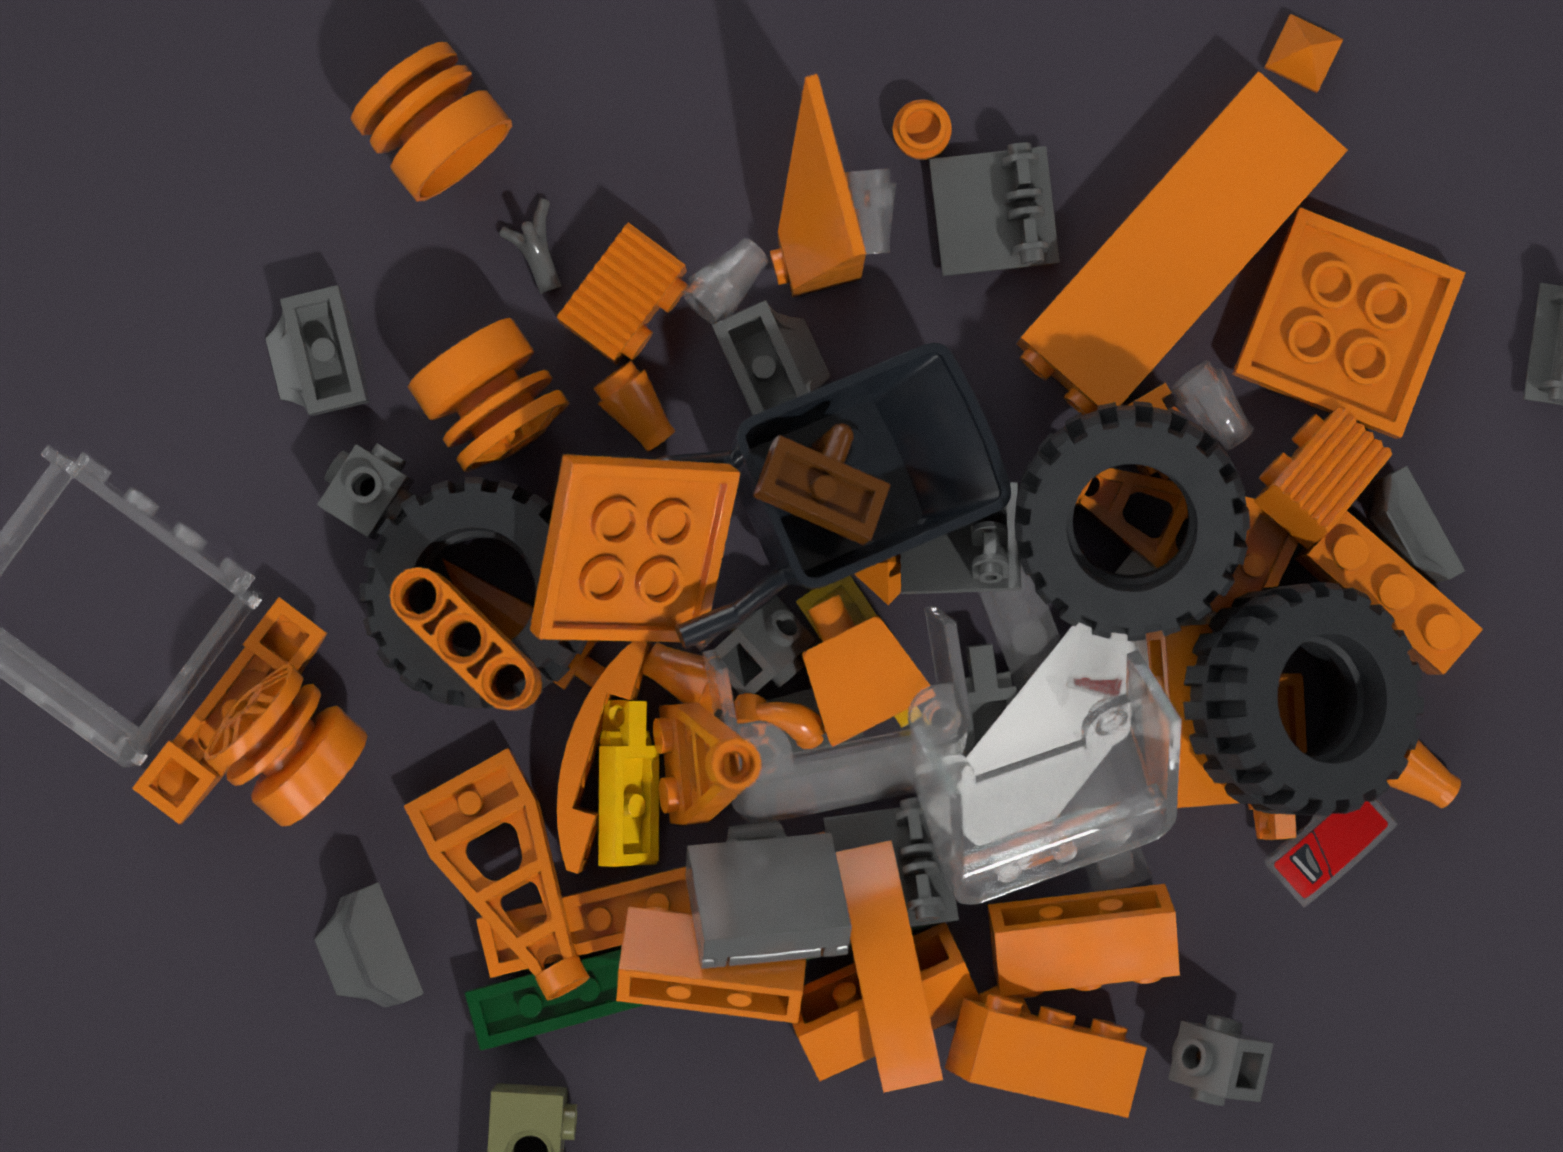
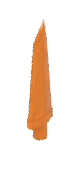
(512, 615)

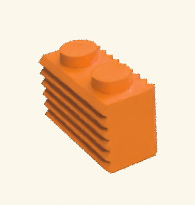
(624, 295)
(1322, 476)

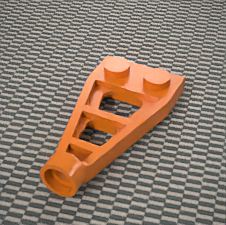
(1267, 542)
(700, 763)
(474, 805)

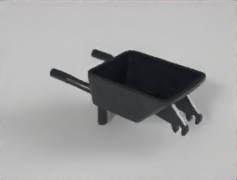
(911, 428)

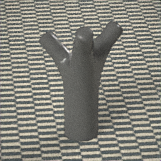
(535, 248)

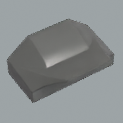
(317, 353)
(770, 356)
(1410, 527)
(366, 951)

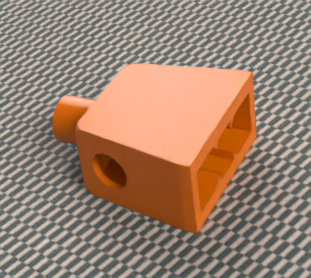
(858, 672)

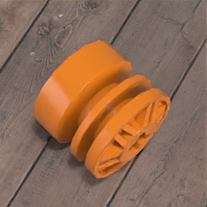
(424, 112)
(484, 389)
(296, 754)

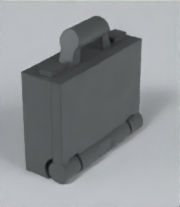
(766, 897)

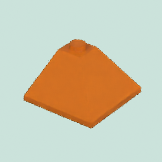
(818, 220)

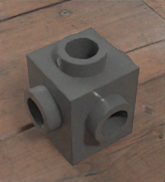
(347, 480)
(764, 648)
(1220, 1061)

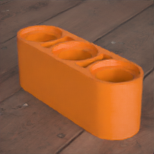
(437, 630)

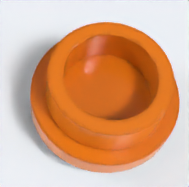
(922, 129)

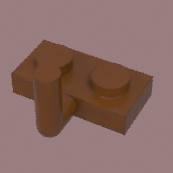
(822, 487)

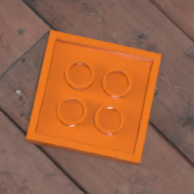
(1348, 323)
(632, 548)

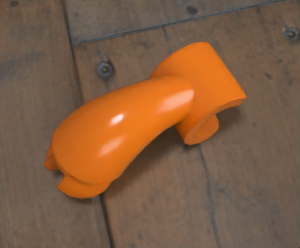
(795, 719)

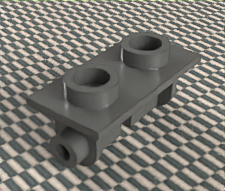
(1545, 360)

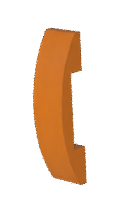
(179, 774)
(577, 824)
(888, 968)

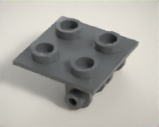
(994, 210)
(967, 559)
(919, 869)

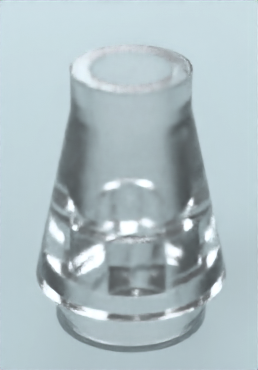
(873, 204)
(722, 284)
(1211, 402)

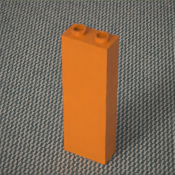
(1180, 247)

